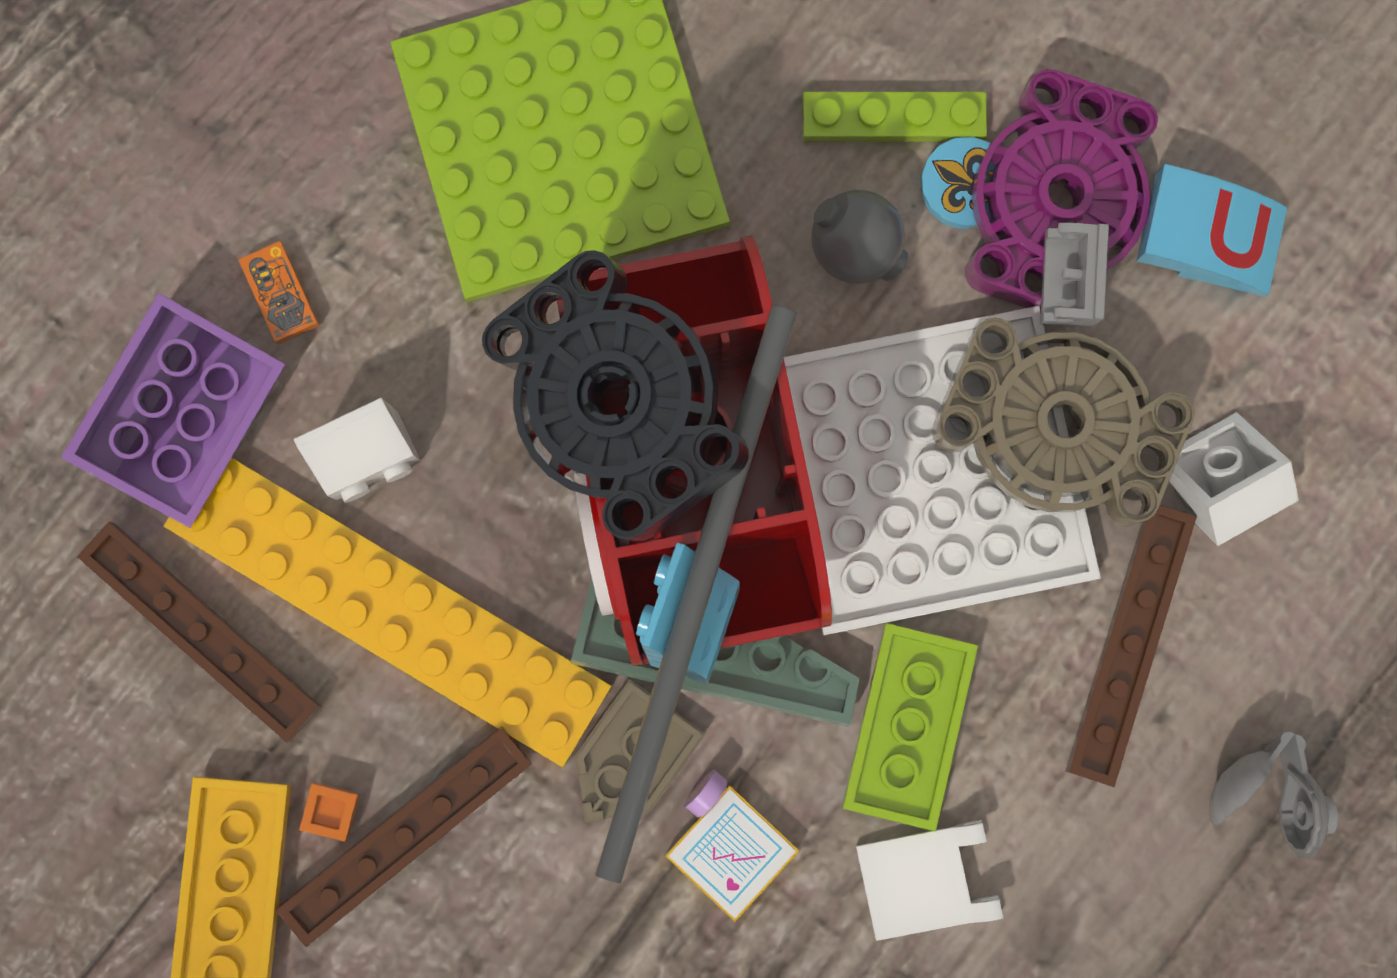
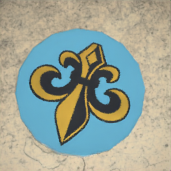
(950, 178)

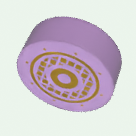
(706, 793)

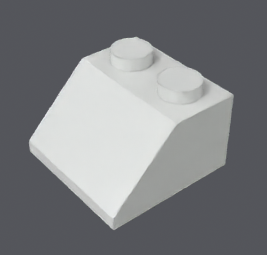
(359, 450)
(1232, 479)

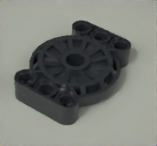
(562, 384)

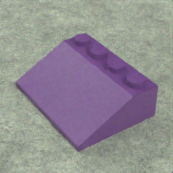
(173, 410)

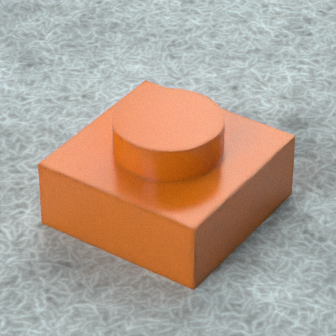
(329, 811)

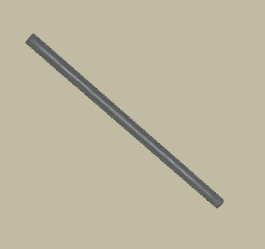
(693, 603)

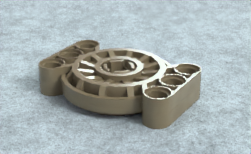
(1108, 410)

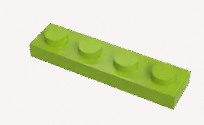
(893, 116)

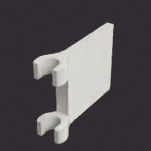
(920, 882)

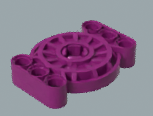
(1053, 145)

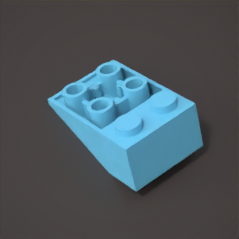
(657, 621)

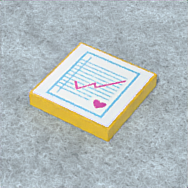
(732, 853)

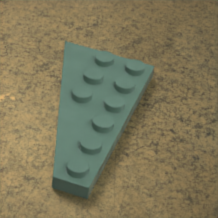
(757, 673)

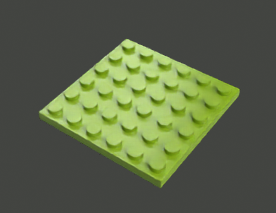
(557, 137)

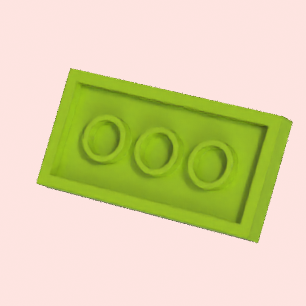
(909, 727)

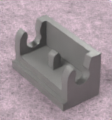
(1074, 274)

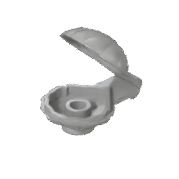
(1303, 809)

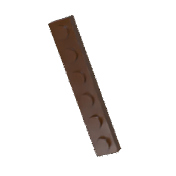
(199, 631)
(1130, 646)
(403, 836)

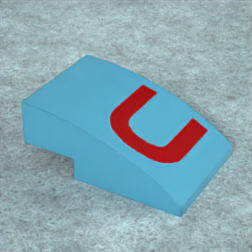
(1212, 230)

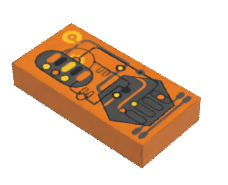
(279, 292)

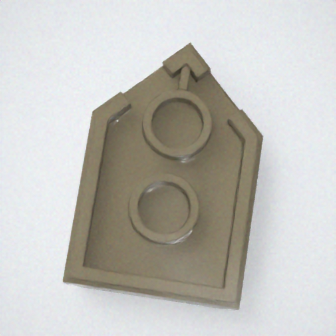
(609, 748)

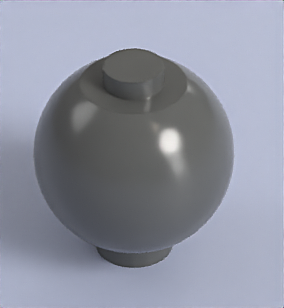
(859, 237)

